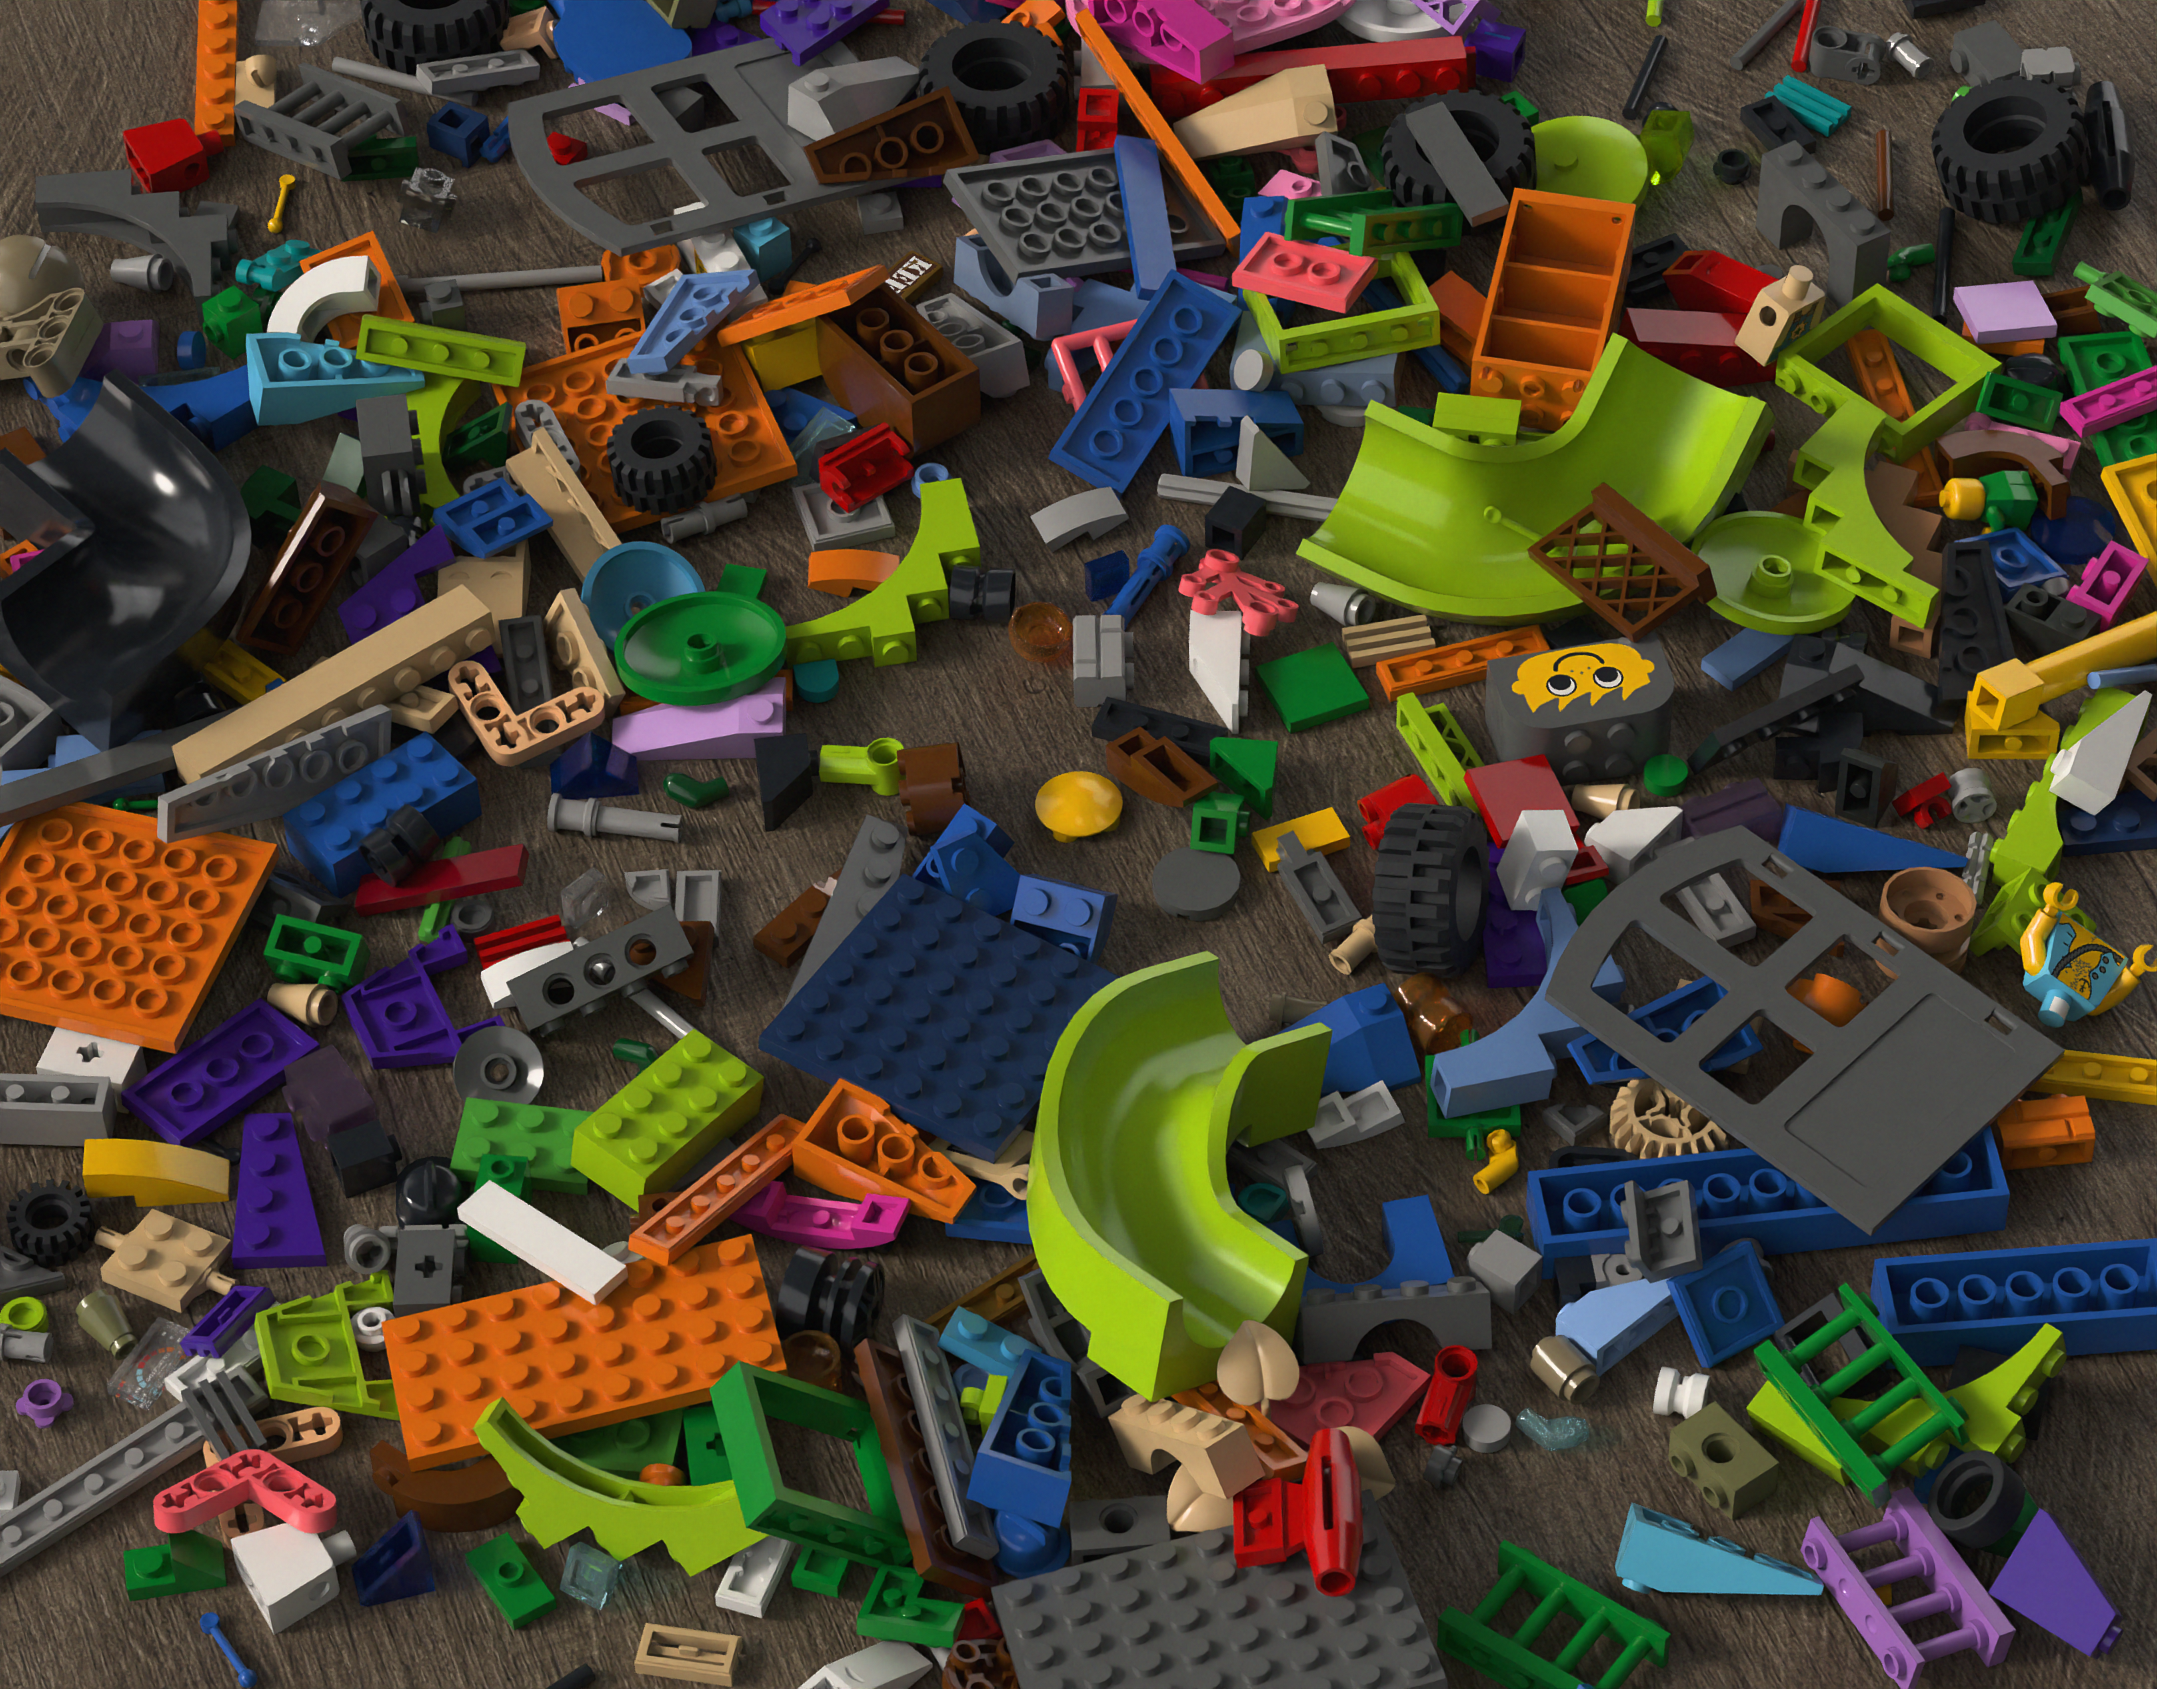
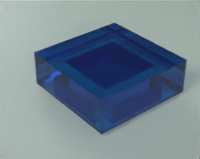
(1106, 575)

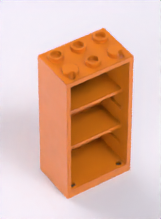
(1552, 302)

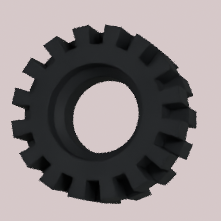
(47, 1203)

